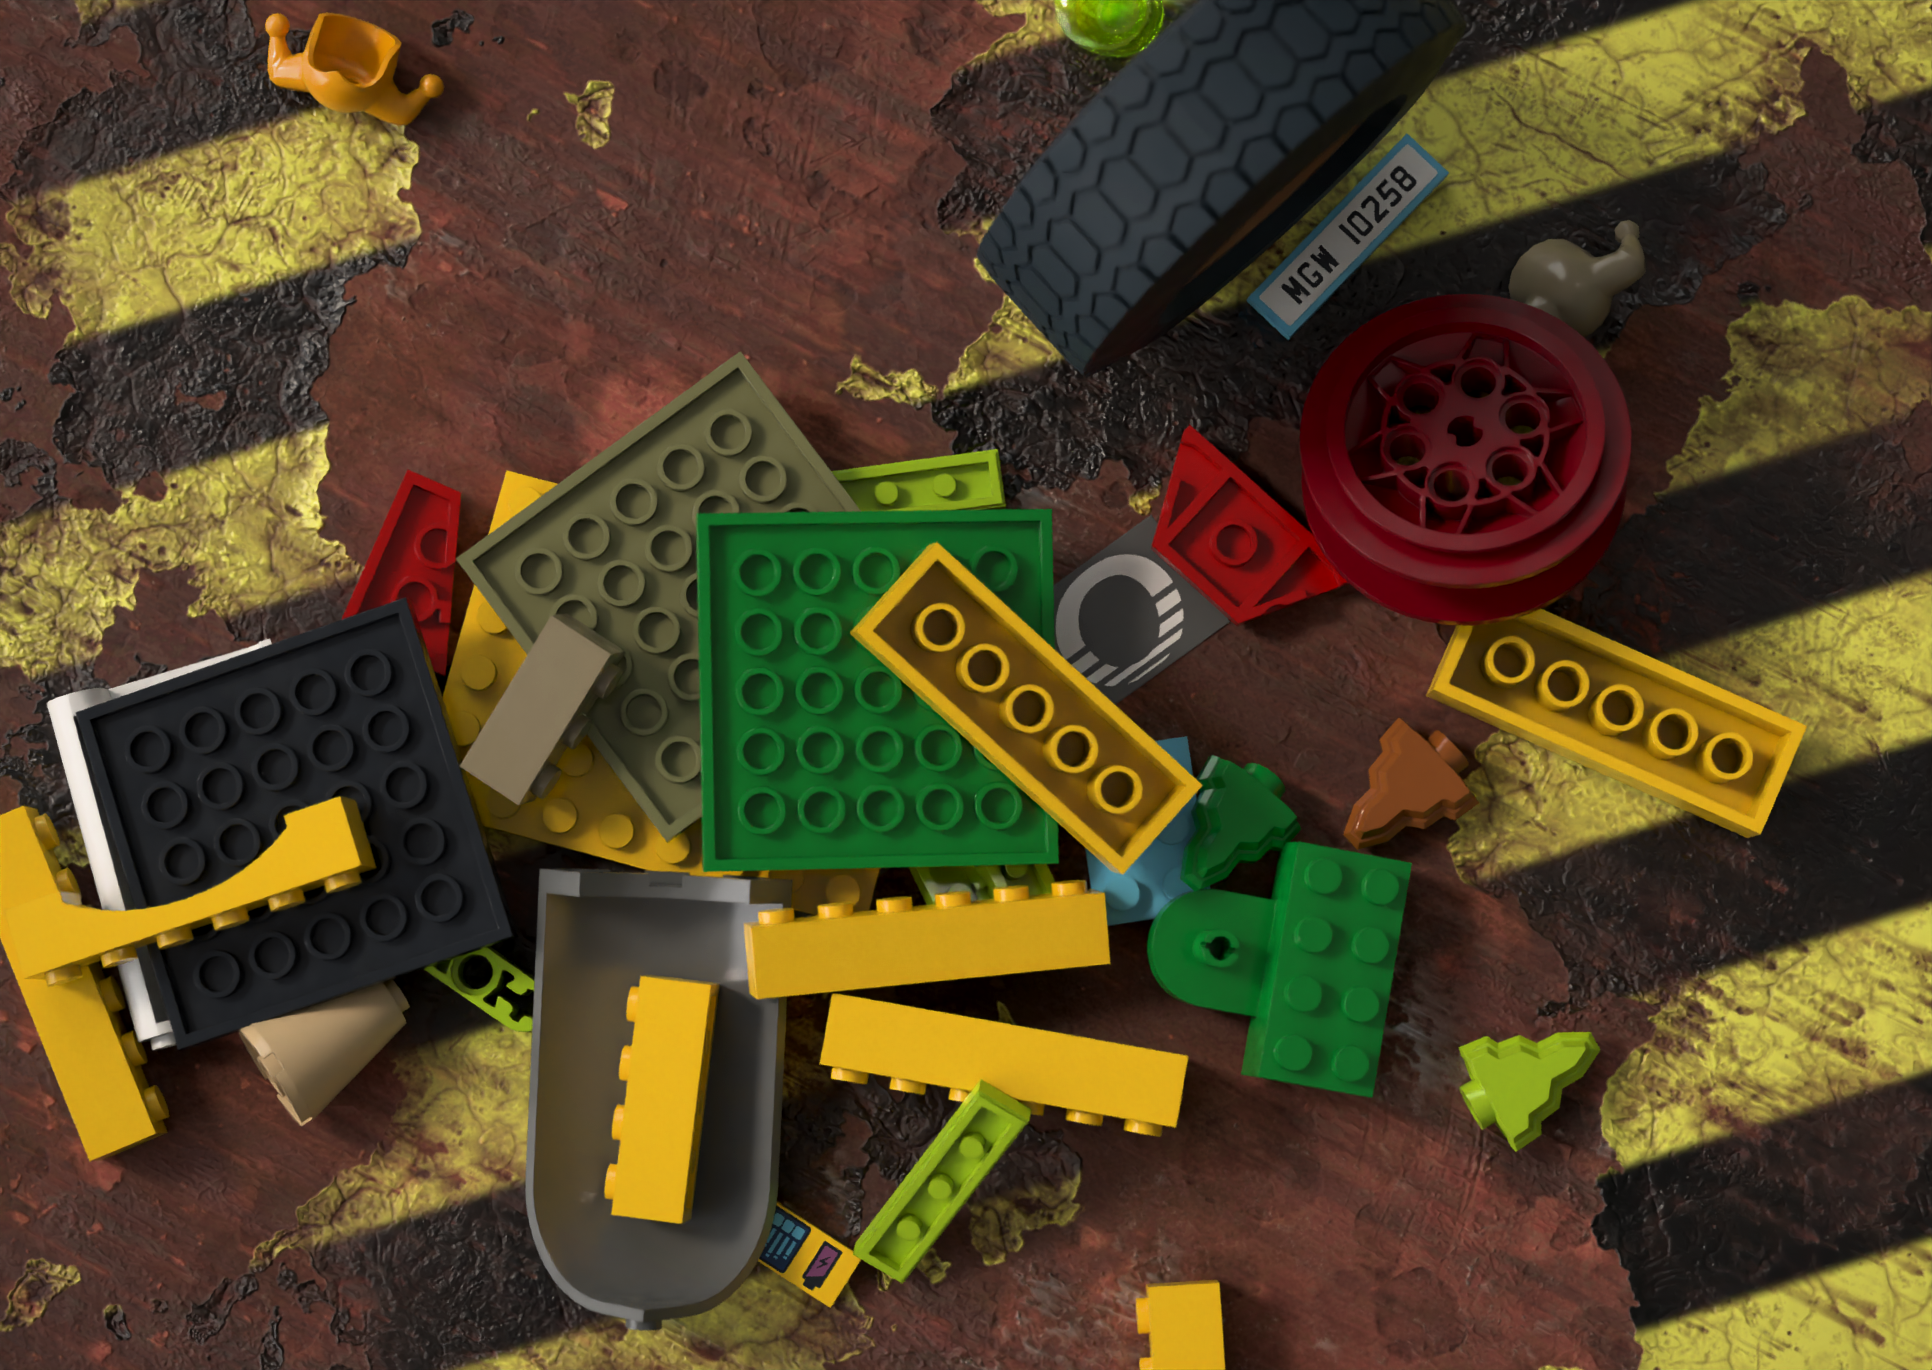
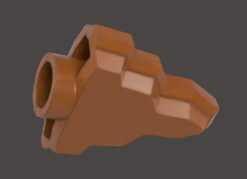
(1409, 787)

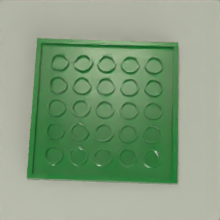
(809, 736)

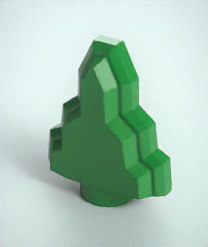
(1235, 821)

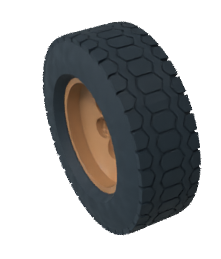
(1204, 161)

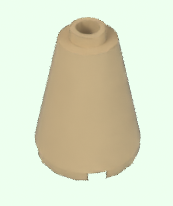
(324, 1046)

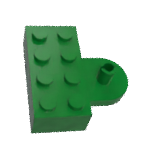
(1302, 964)

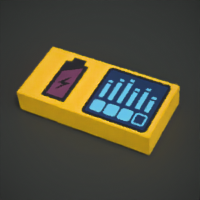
(807, 1256)

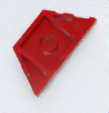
(1235, 538)

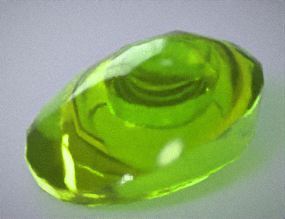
(1111, 26)

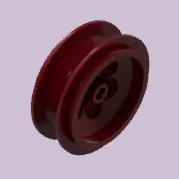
(1501, 544)

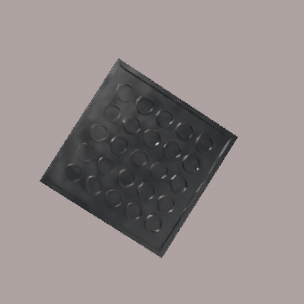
(217, 759)

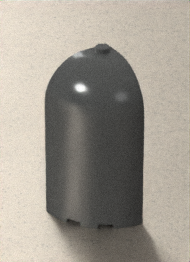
(591, 947)

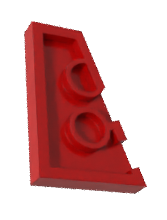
(415, 560)

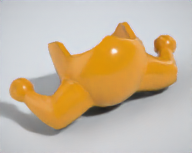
(347, 68)

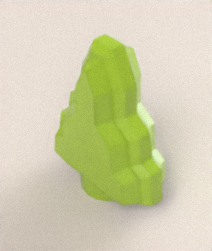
(1522, 1080)

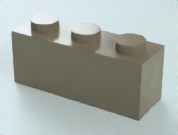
(544, 710)

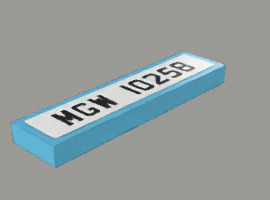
(1347, 236)

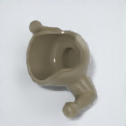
(1574, 283)

